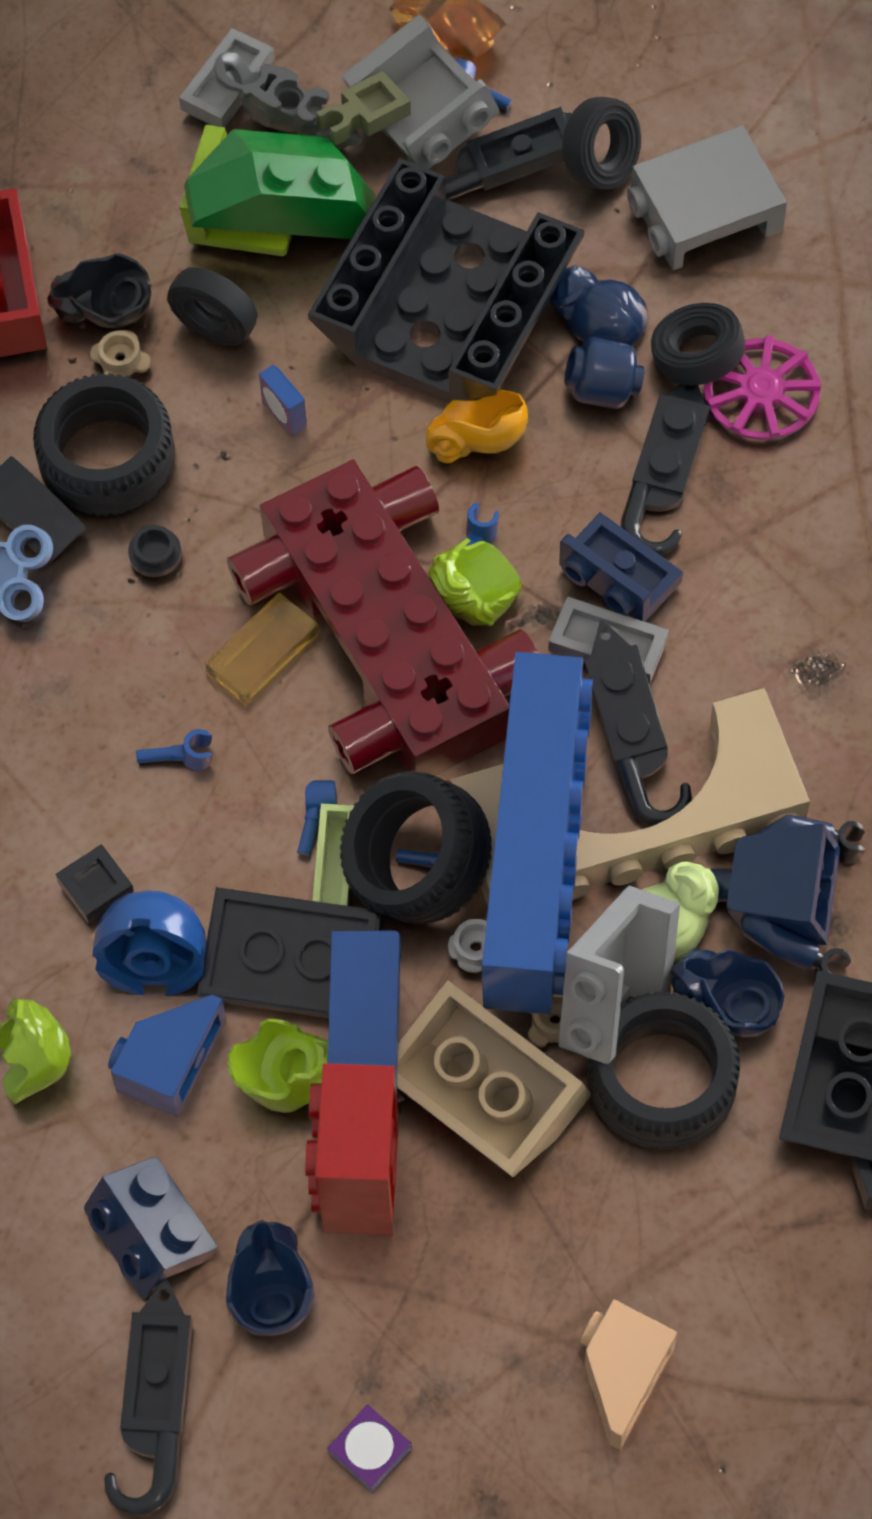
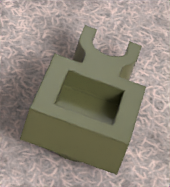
(368, 105)

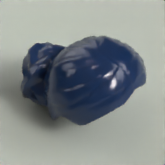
(599, 307)
(734, 986)
(268, 1281)

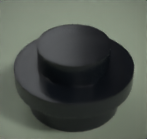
(154, 551)

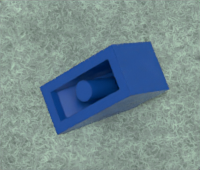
(167, 1054)

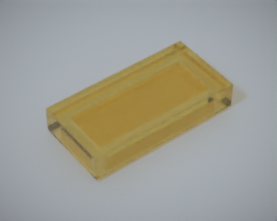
(261, 647)

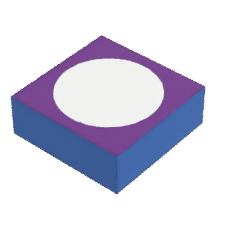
(283, 400)
(369, 1448)

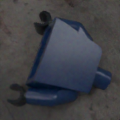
(786, 887)

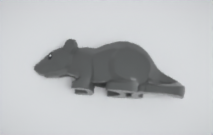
(276, 98)

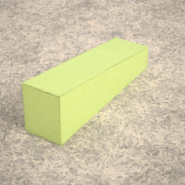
(329, 878)

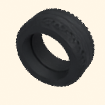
(93, 401)
(371, 833)
(679, 1125)

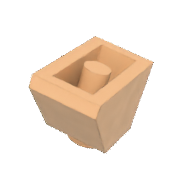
(624, 1364)

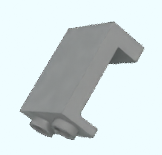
(443, 96)
(705, 194)
(616, 958)

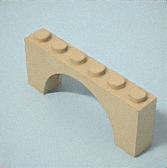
(746, 791)

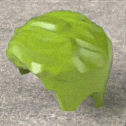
(475, 582)
(34, 1047)
(278, 1065)

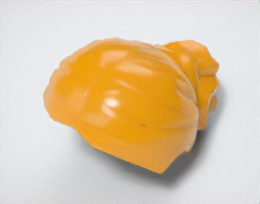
(477, 426)

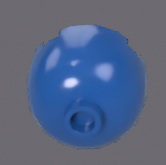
(150, 942)

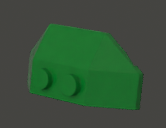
(278, 187)

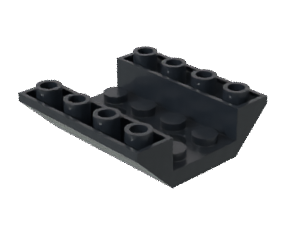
(406, 281)

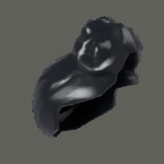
(102, 290)

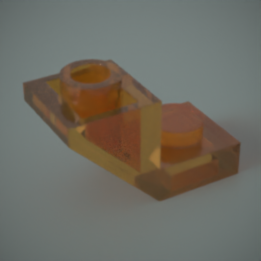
(460, 26)

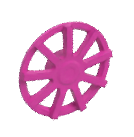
(764, 390)

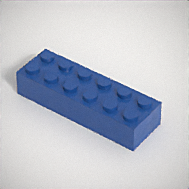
(537, 834)

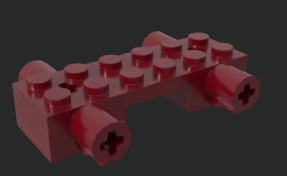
(418, 670)

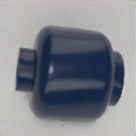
(603, 373)

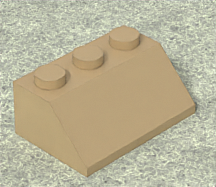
(486, 1080)

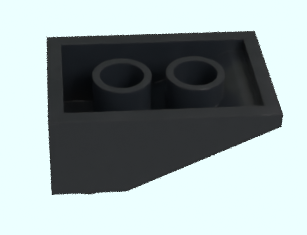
(833, 1071)

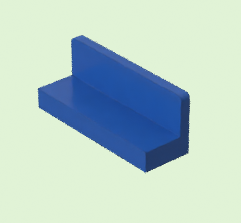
(364, 998)

